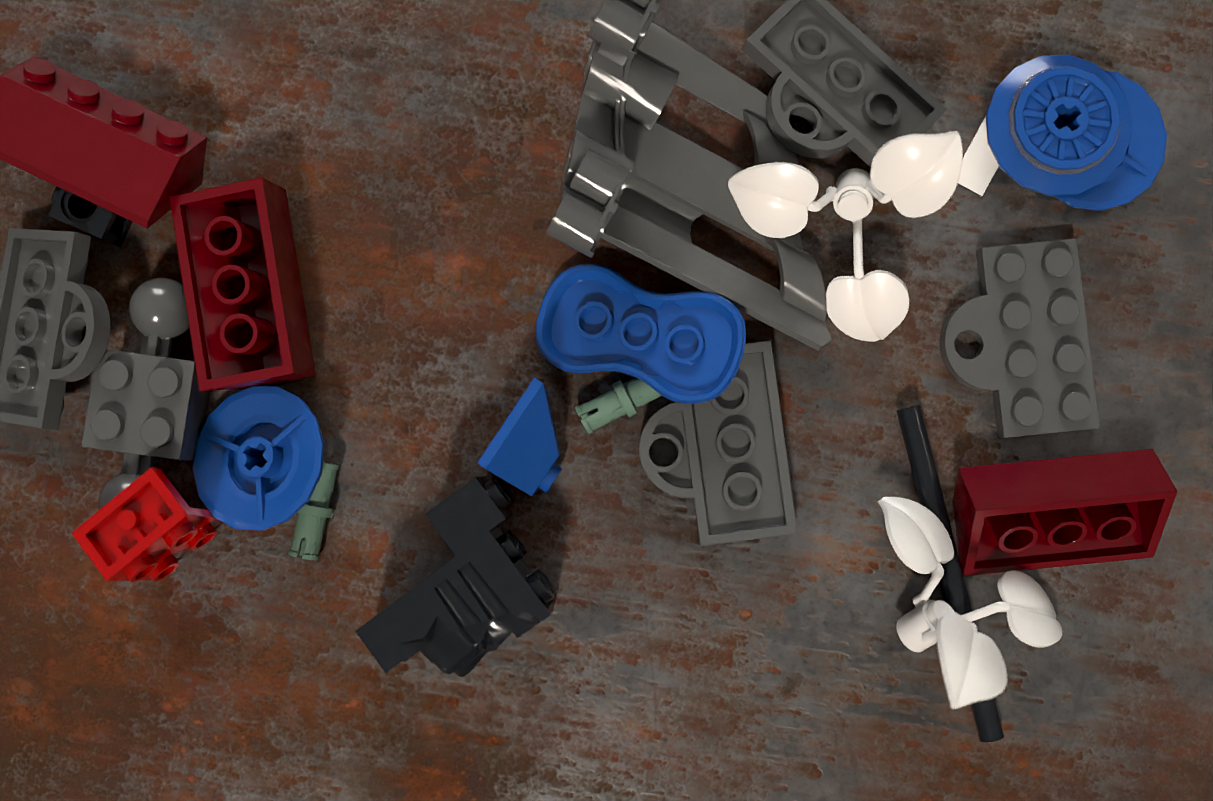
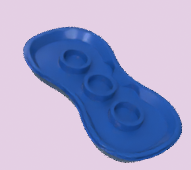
(673, 342)

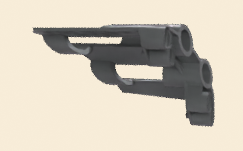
(647, 185)

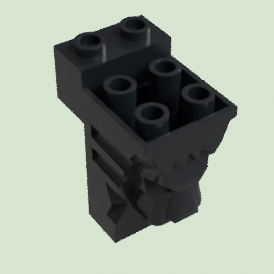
(473, 597)

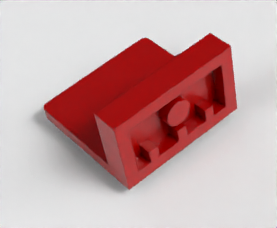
(144, 531)

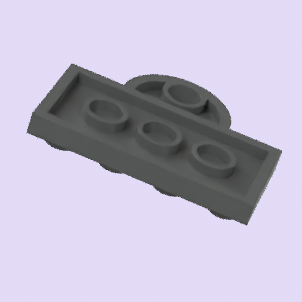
(836, 83)
(43, 324)
(1028, 339)
(729, 456)

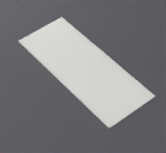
(978, 163)

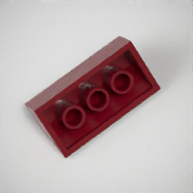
(96, 142)
(242, 286)
(1061, 511)

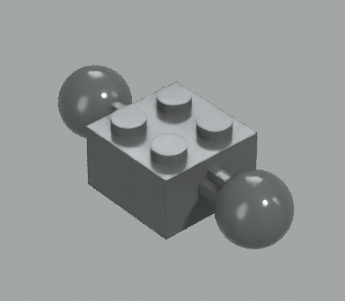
(146, 399)

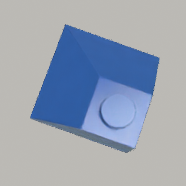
(526, 444)

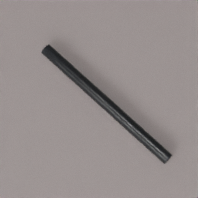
(952, 582)

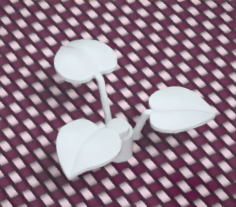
(910, 170)
(968, 659)

